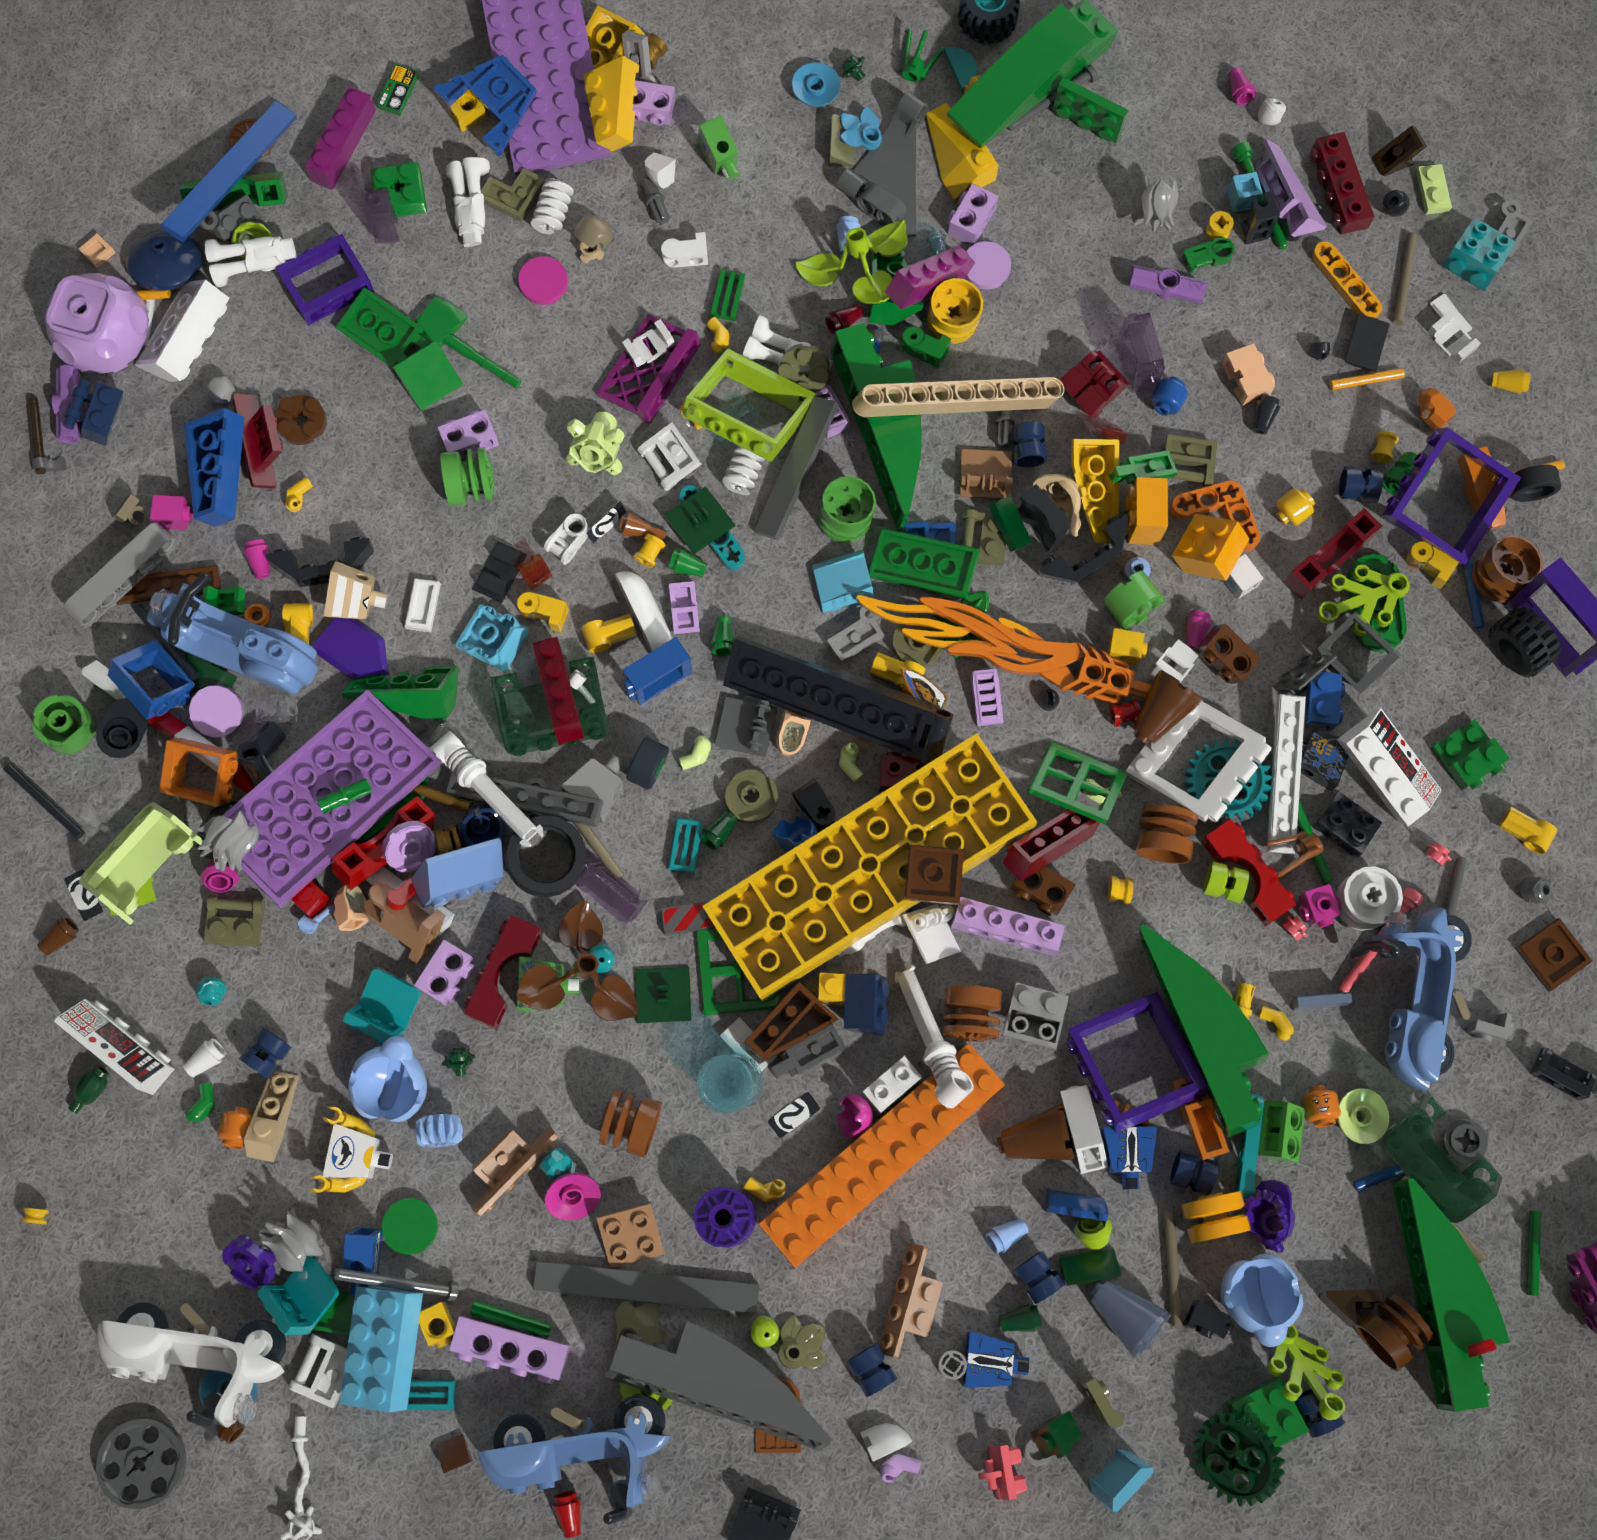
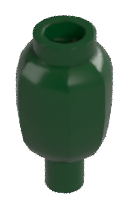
(88, 1087)

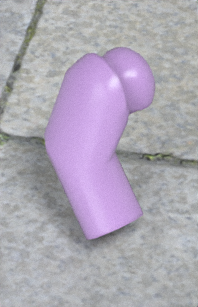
(898, 1464)

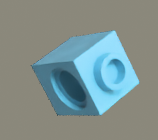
(1243, 190)

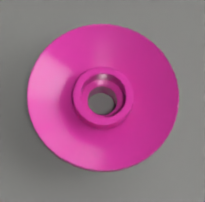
(576, 1204)

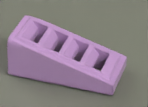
(840, 425)
(983, 675)

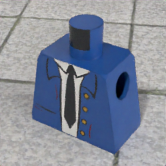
(1129, 1153)
(363, 1246)
(991, 1362)

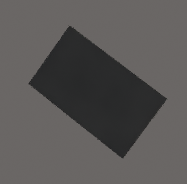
(1367, 343)
(499, 572)

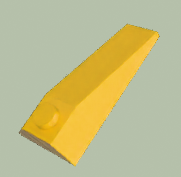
(605, 35)
(958, 156)
(1100, 497)

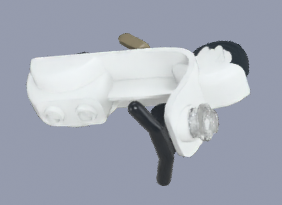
(145, 1348)

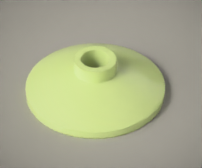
(1374, 1116)

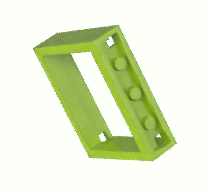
(760, 380)

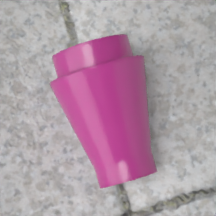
(1241, 88)
(255, 553)
(1197, 627)

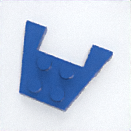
(500, 90)

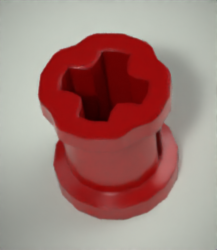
(1124, 713)

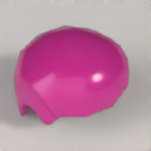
(856, 1116)

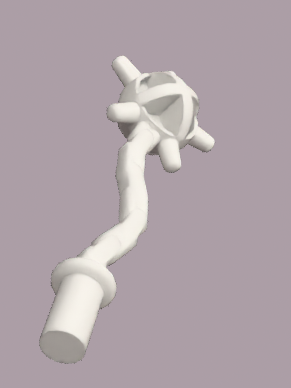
(300, 1525)

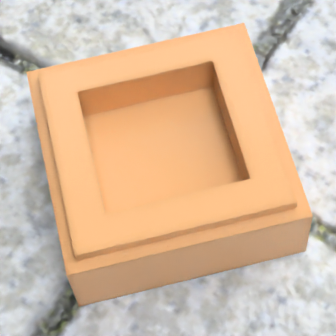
(96, 250)

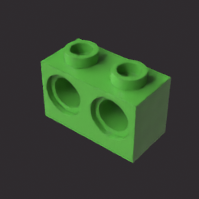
(1281, 1131)

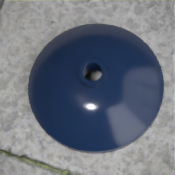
(163, 261)

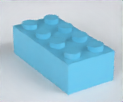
(381, 1348)

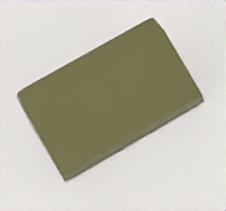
(840, 152)

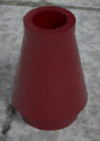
(843, 318)

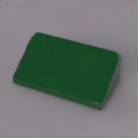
(1089, 1267)

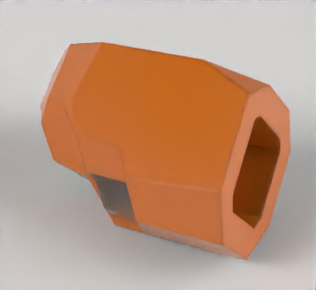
(1435, 408)

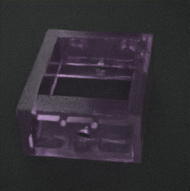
(1141, 352)

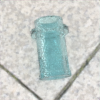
(936, 242)

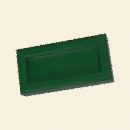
(1010, 523)

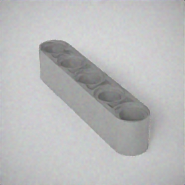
(119, 575)

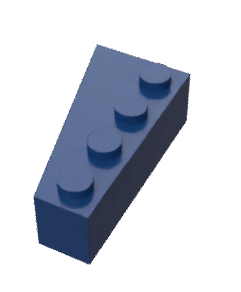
(214, 464)

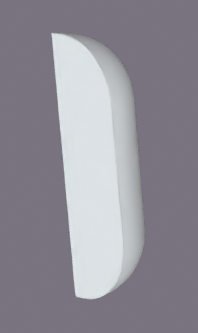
(644, 609)

